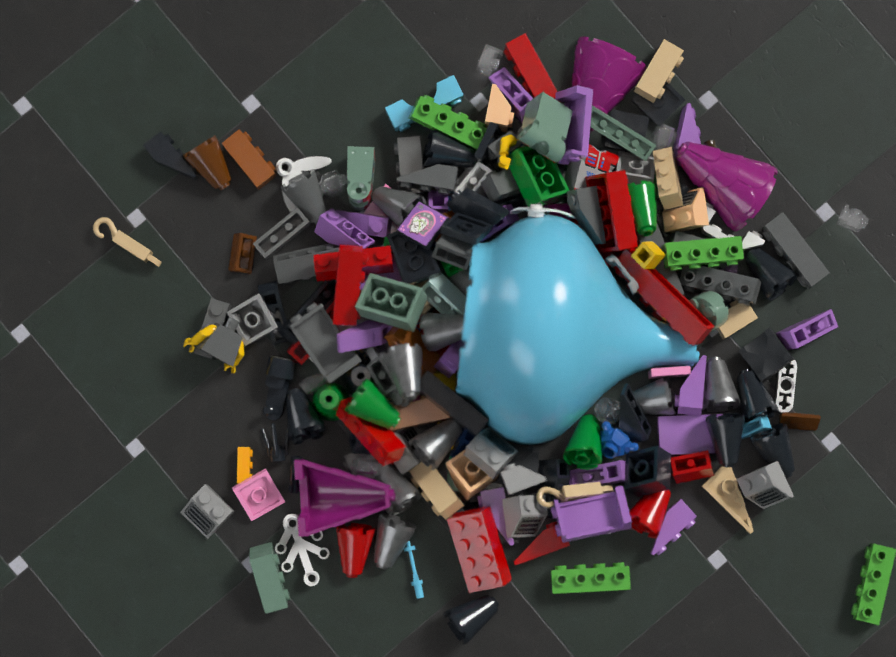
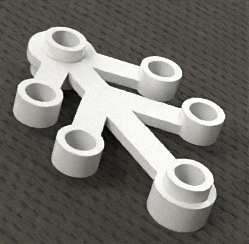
(300, 546)

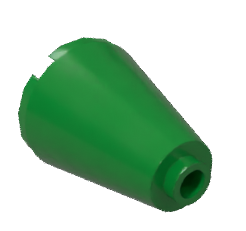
(644, 207)
(373, 406)
(328, 410)
(585, 444)

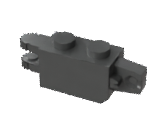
(382, 377)

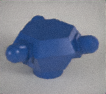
(615, 442)

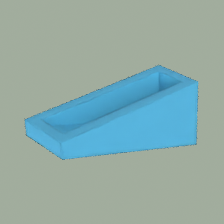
(756, 426)

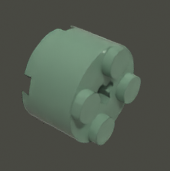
(712, 307)

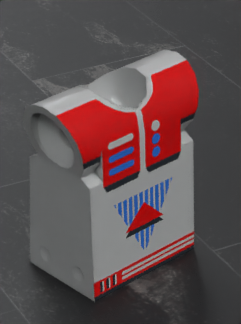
(596, 163)

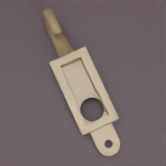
(126, 242)
(573, 492)

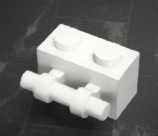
(472, 178)

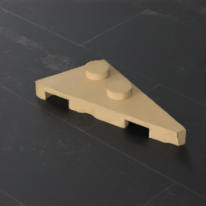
(725, 491)

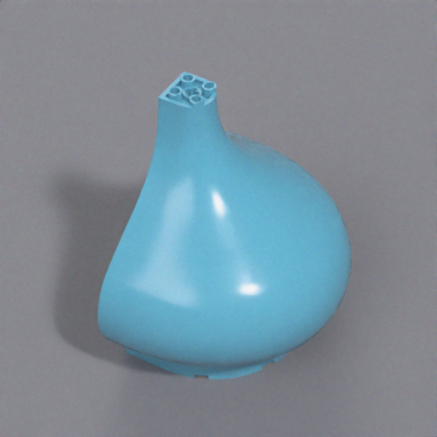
(551, 331)

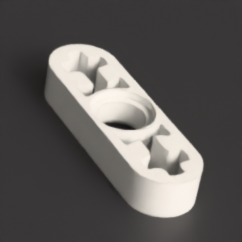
(790, 400)

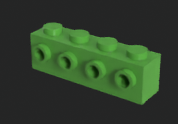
(448, 122)
(703, 252)
(590, 579)
(874, 584)

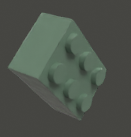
(391, 302)

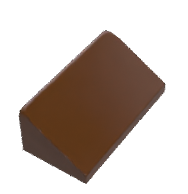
(242, 253)
(800, 421)

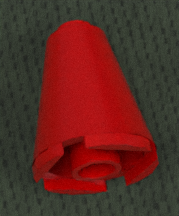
(649, 513)
(354, 547)

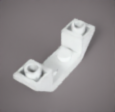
(750, 241)

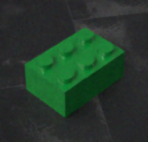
(537, 177)

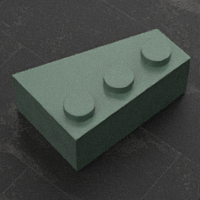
(269, 577)

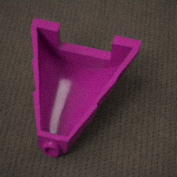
(605, 70)
(731, 182)
(336, 497)

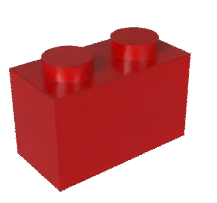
(692, 466)

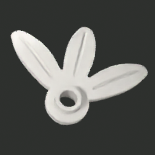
(295, 169)
(536, 210)

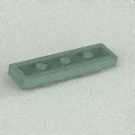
(621, 134)

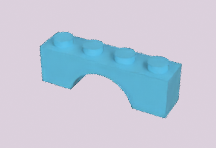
(447, 92)

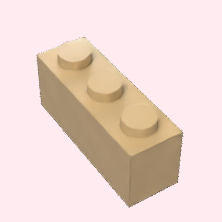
(659, 71)
(667, 178)
(436, 490)

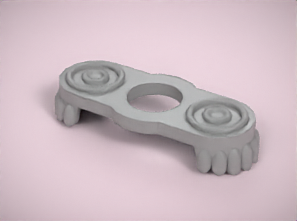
(613, 261)

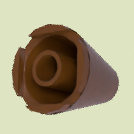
(210, 163)

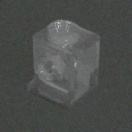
(489, 60)
(852, 219)

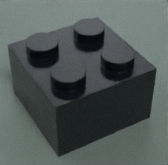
(647, 471)

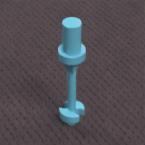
(417, 583)

